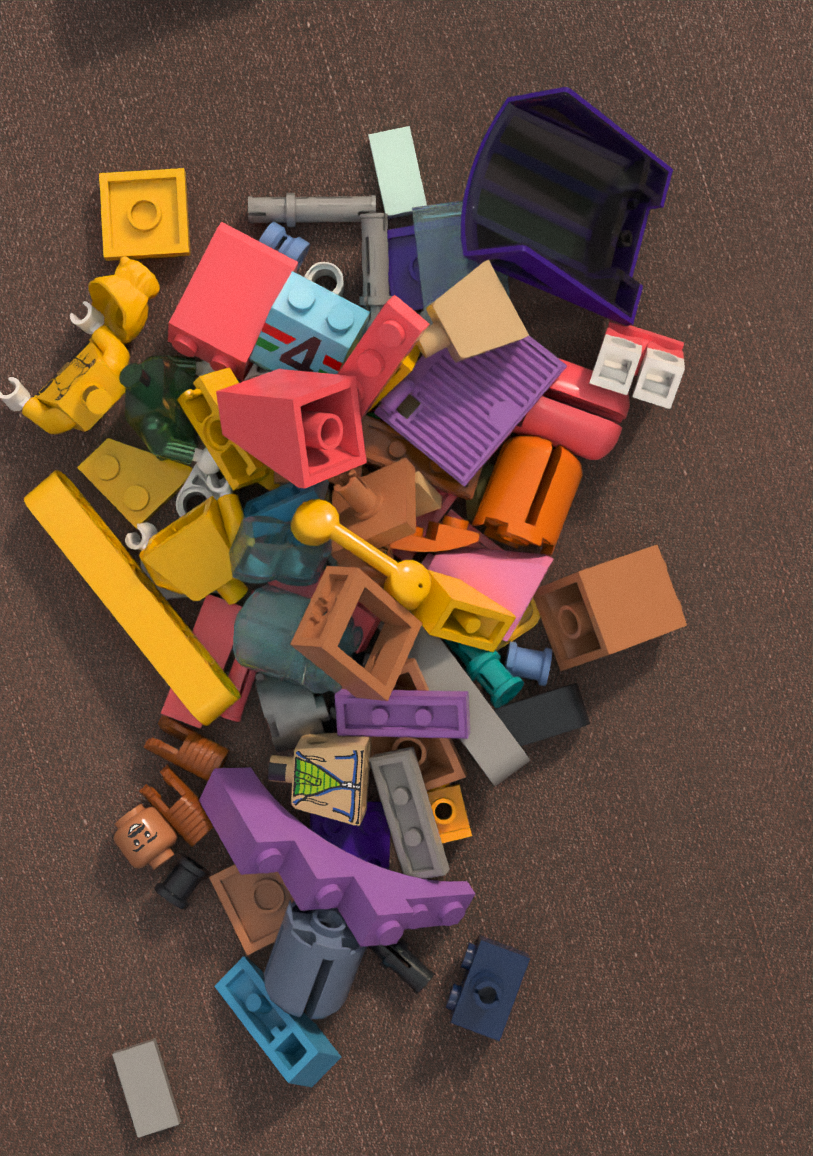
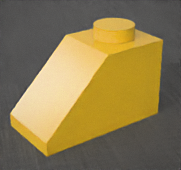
(463, 614)

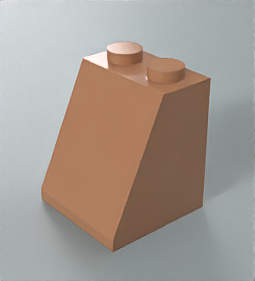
(609, 607)

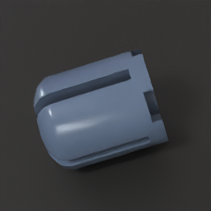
(314, 958)

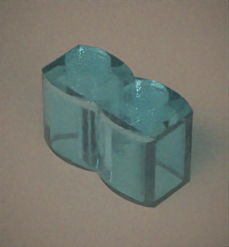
(269, 552)

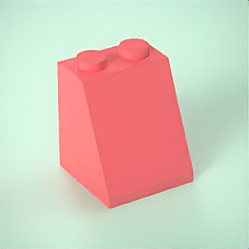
(229, 300)
(296, 423)

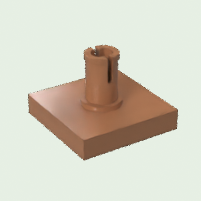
(376, 505)

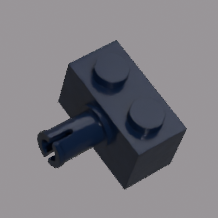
(488, 987)

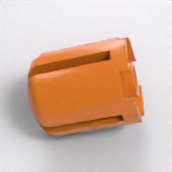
(529, 493)

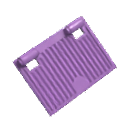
(470, 403)

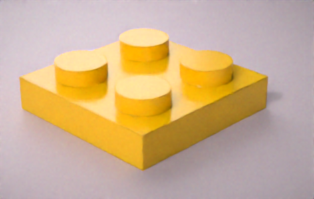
(144, 214)

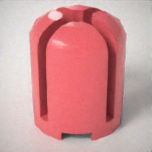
(577, 414)

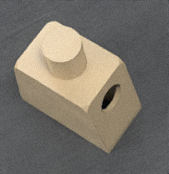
(472, 318)

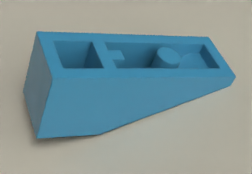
(289, 1041)

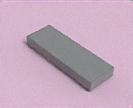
(409, 813)

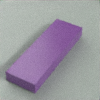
(405, 714)

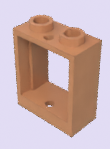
(320, 634)

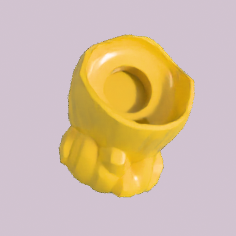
(125, 298)

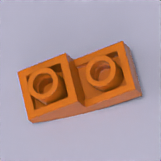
(439, 537)

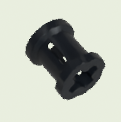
(182, 881)

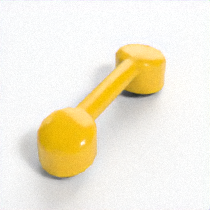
(318, 522)

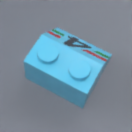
(309, 329)

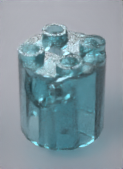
(265, 633)

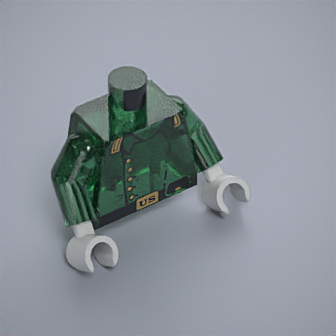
(156, 413)

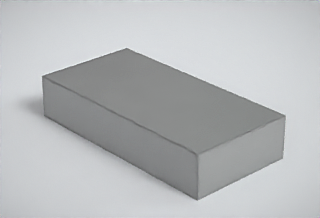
(146, 1087)

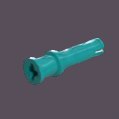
(489, 672)

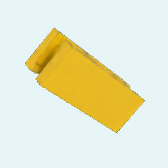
(202, 410)

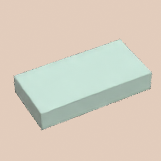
(397, 171)

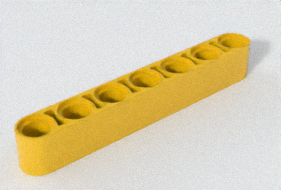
(132, 598)

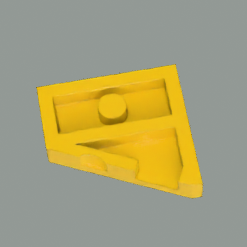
(134, 479)

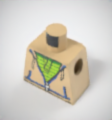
(327, 775)

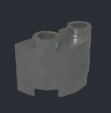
(290, 711)

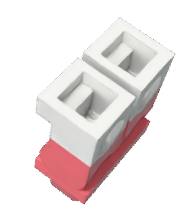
(638, 352)

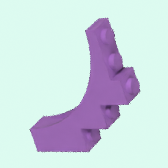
(318, 874)

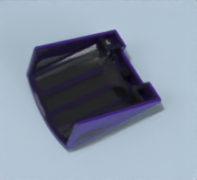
(563, 201)

